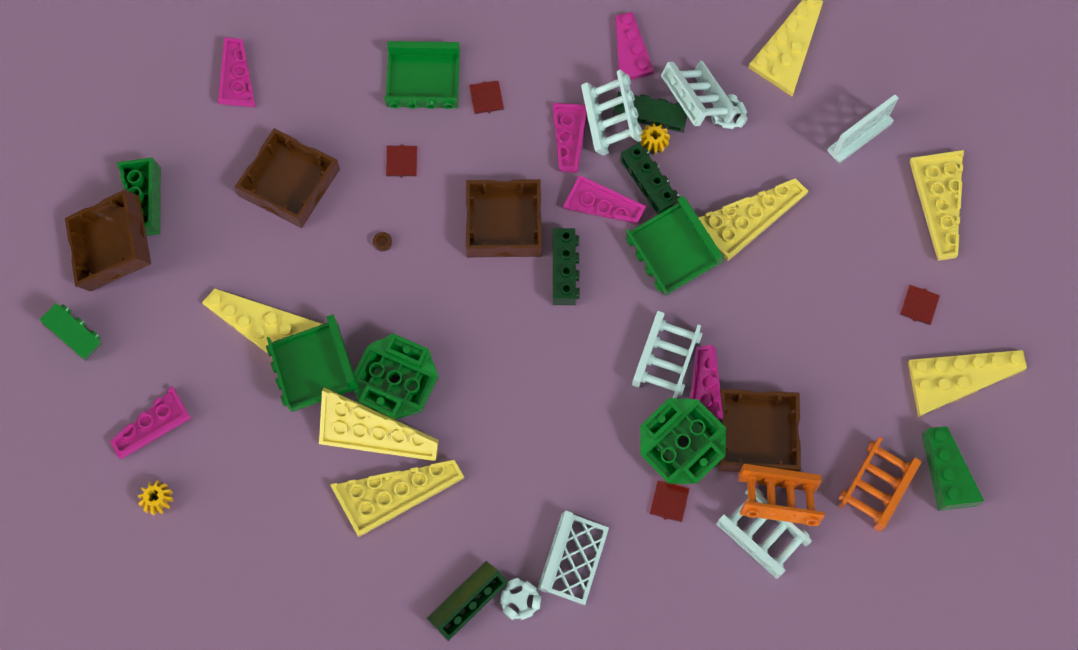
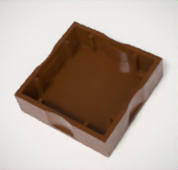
(287, 178)
(503, 218)
(107, 240)
(761, 429)

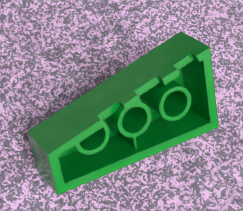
(144, 180)

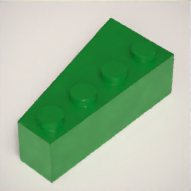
(949, 473)

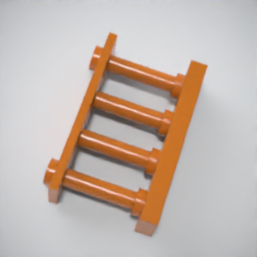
(785, 479)
(899, 485)

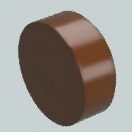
(382, 241)

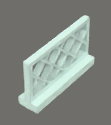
(863, 131)
(559, 547)

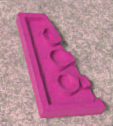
(631, 49)
(234, 79)
(570, 130)
(600, 201)
(705, 380)
(159, 419)

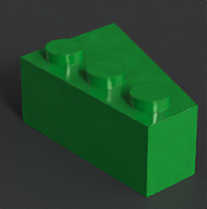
(71, 331)

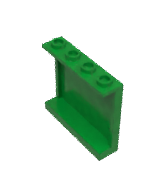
(422, 74)
(674, 247)
(310, 363)

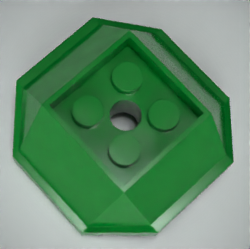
(395, 358)
(682, 419)

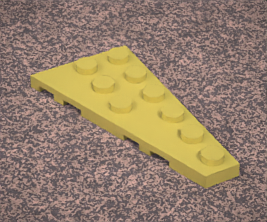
(785, 52)
(940, 194)
(745, 219)
(256, 319)
(953, 377)
(361, 428)
(387, 495)

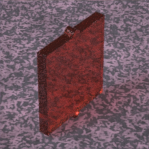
(486, 97)
(401, 161)
(919, 305)
(669, 501)

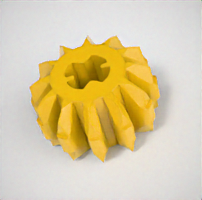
(660, 135)
(147, 497)

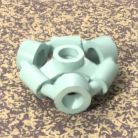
(717, 119)
(519, 599)

